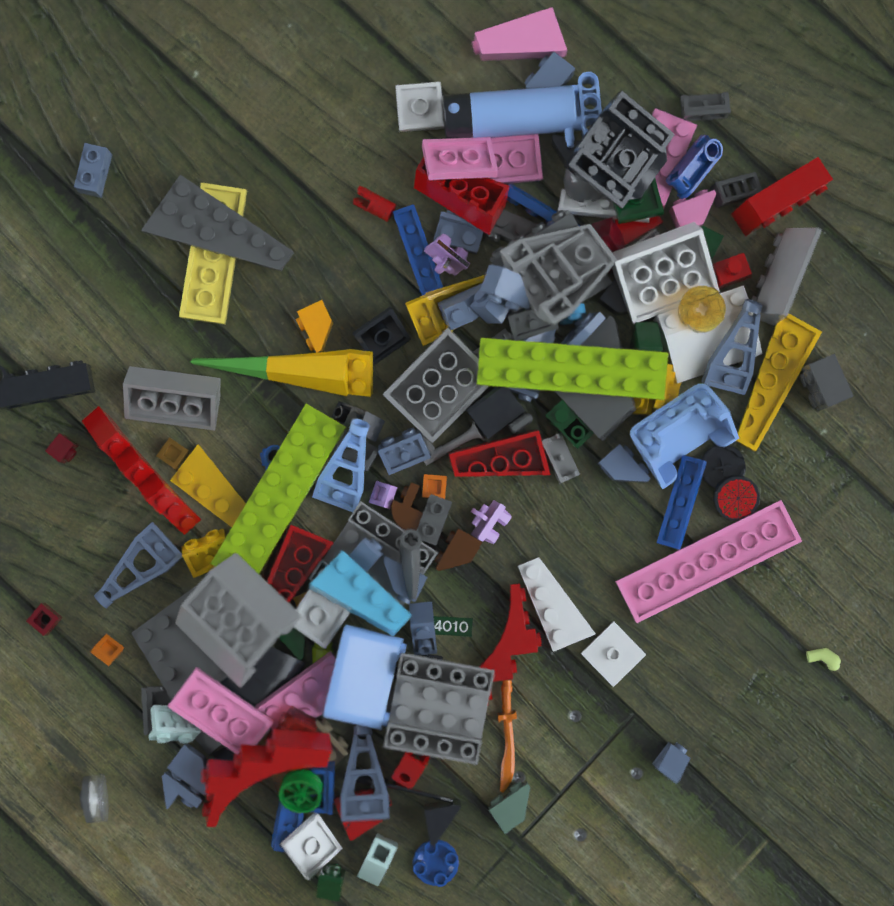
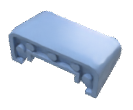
(681, 429)
(363, 677)

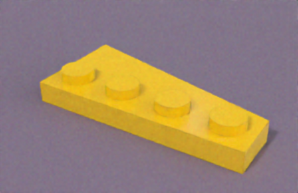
(208, 486)

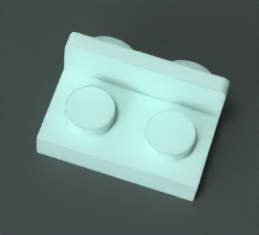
(171, 726)

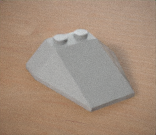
(559, 269)

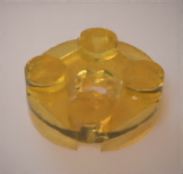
(695, 320)

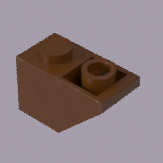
(460, 550)

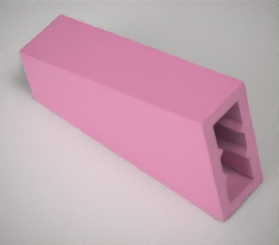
(521, 38)

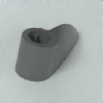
(411, 561)

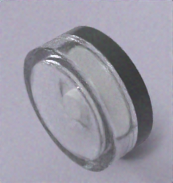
(95, 798)

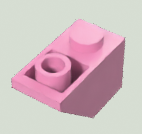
(692, 210)

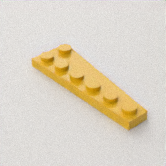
(781, 365)

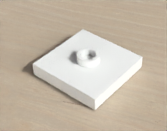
(420, 106)
(320, 618)
(613, 654)
(311, 846)

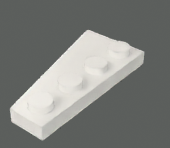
(556, 611)

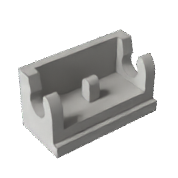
(560, 458)

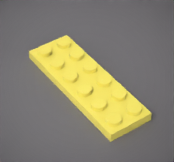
(208, 273)

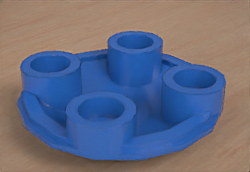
(435, 864)

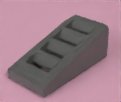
(723, 194)
(519, 423)

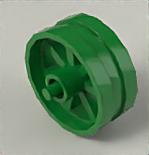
(300, 797)

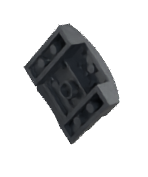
(621, 151)
(271, 673)

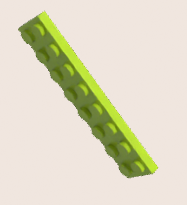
(572, 368)
(282, 489)

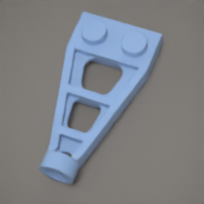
(337, 492)

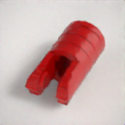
(377, 206)

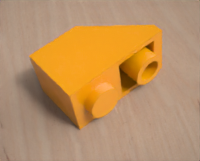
(317, 325)

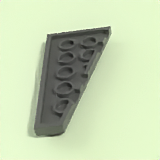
(204, 222)

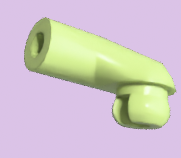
(826, 655)

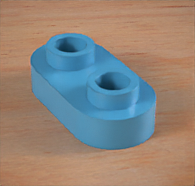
(576, 315)

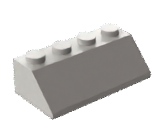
(171, 398)

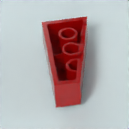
(782, 196)
(473, 199)
(507, 456)
(297, 560)

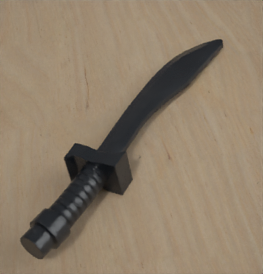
(367, 780)

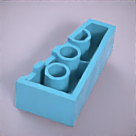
(360, 594)

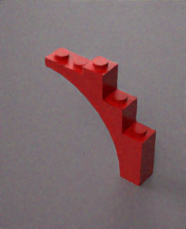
(139, 471)
(514, 640)
(282, 753)

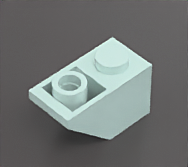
(377, 859)

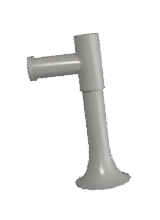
(472, 433)

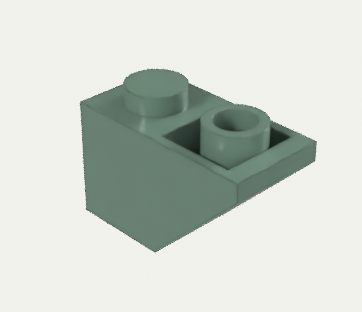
(511, 808)

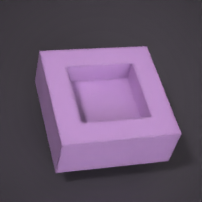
(383, 495)

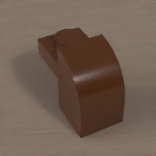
(402, 513)

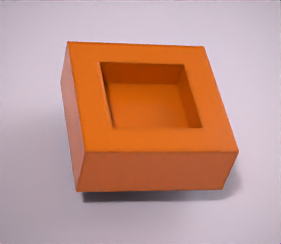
(434, 485)
(107, 650)

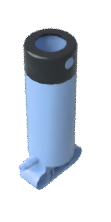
(523, 111)

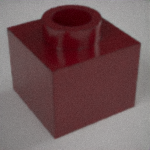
(62, 448)
(37, 622)

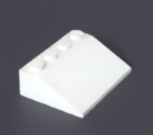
(662, 270)
(692, 350)

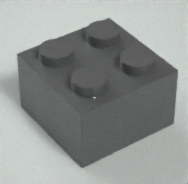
(825, 383)

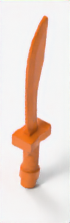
(508, 760)

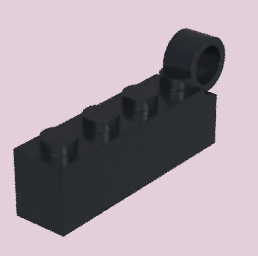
(45, 386)

